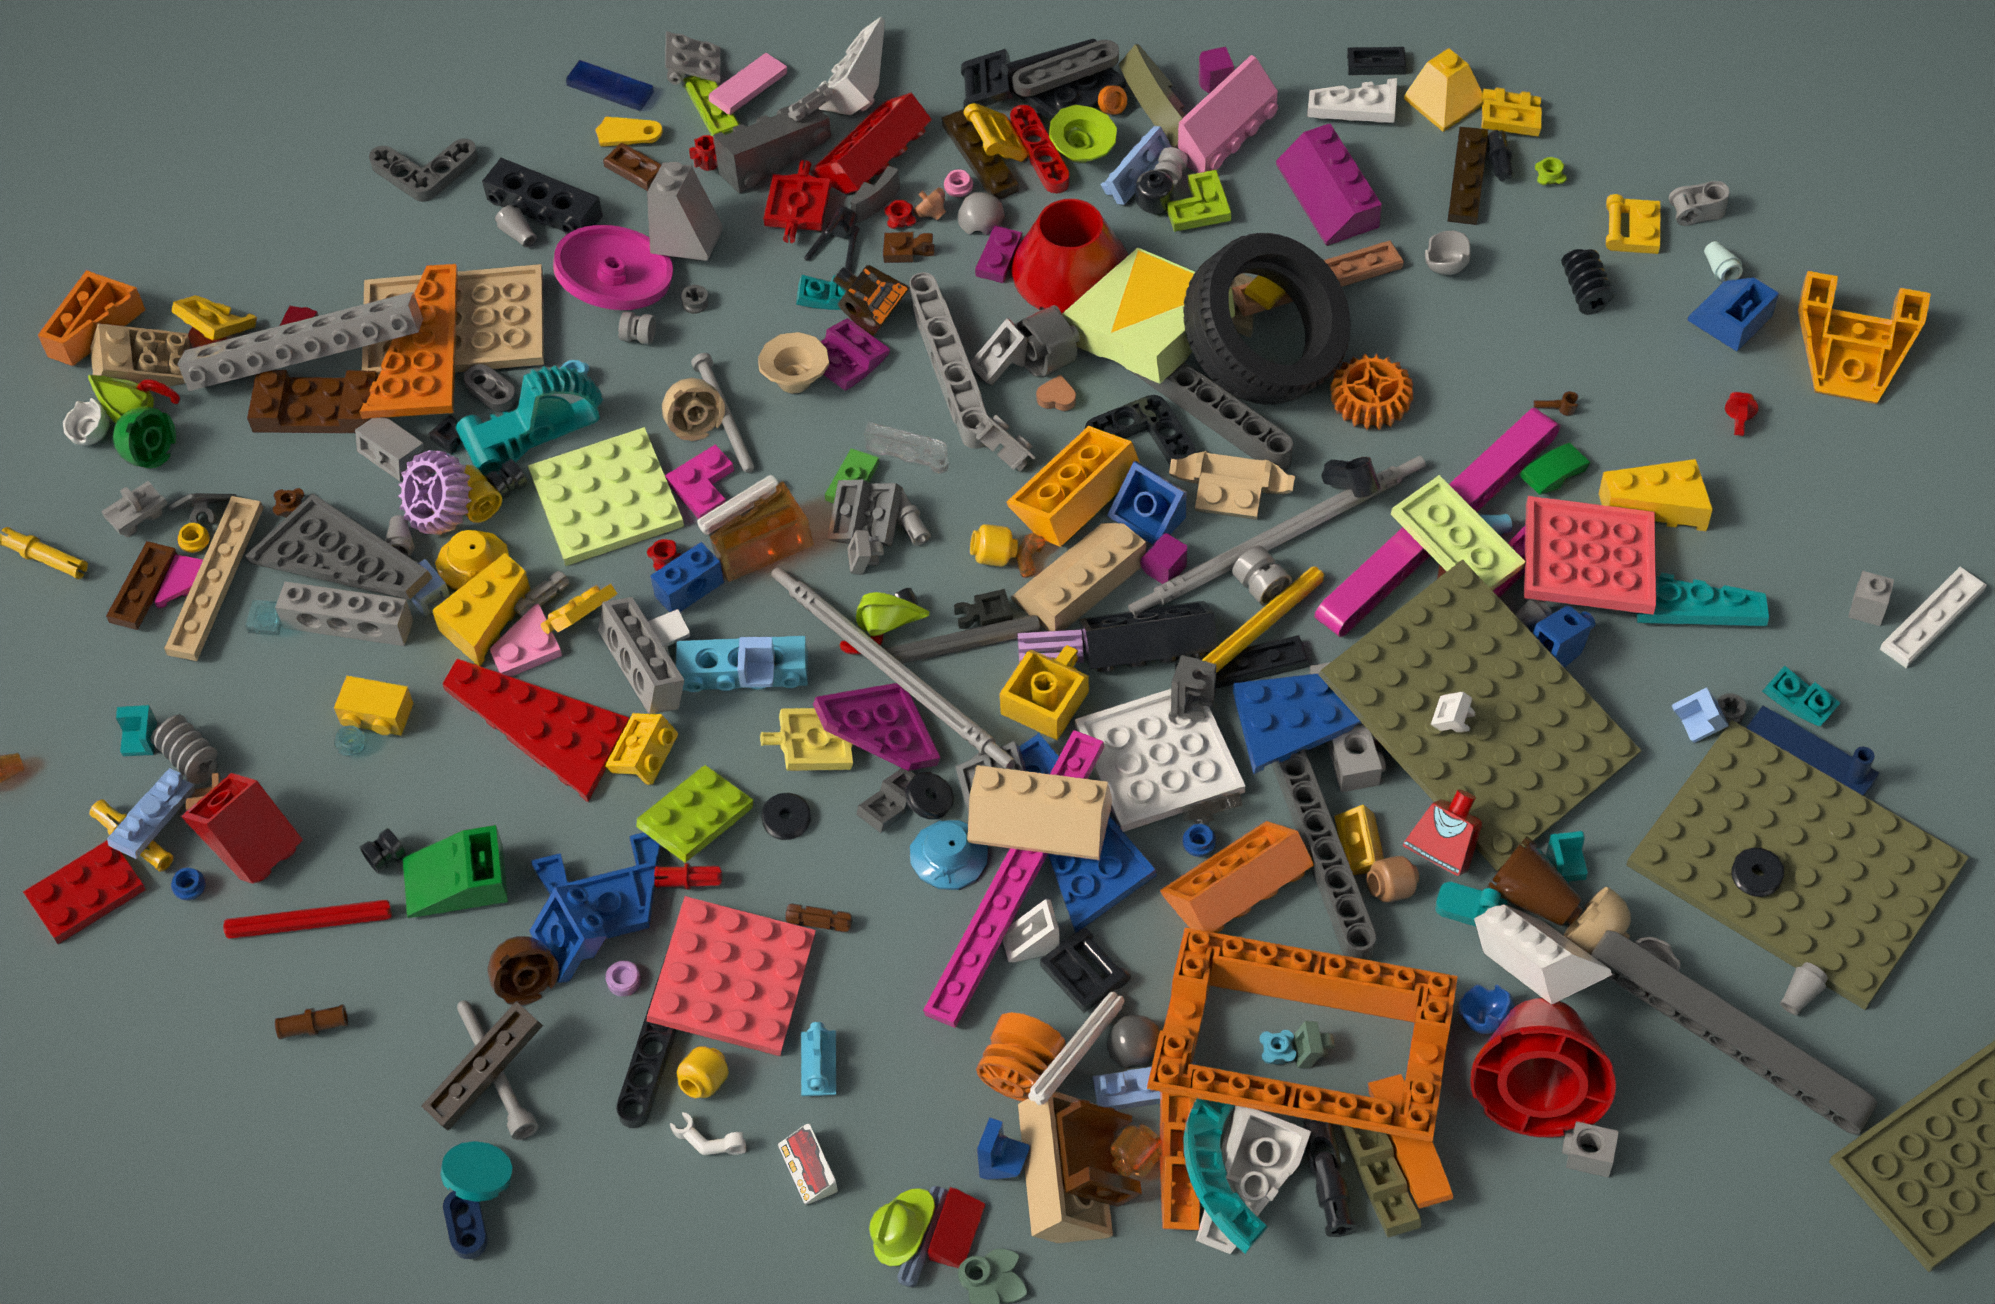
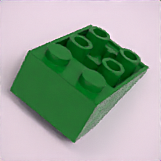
(456, 873)

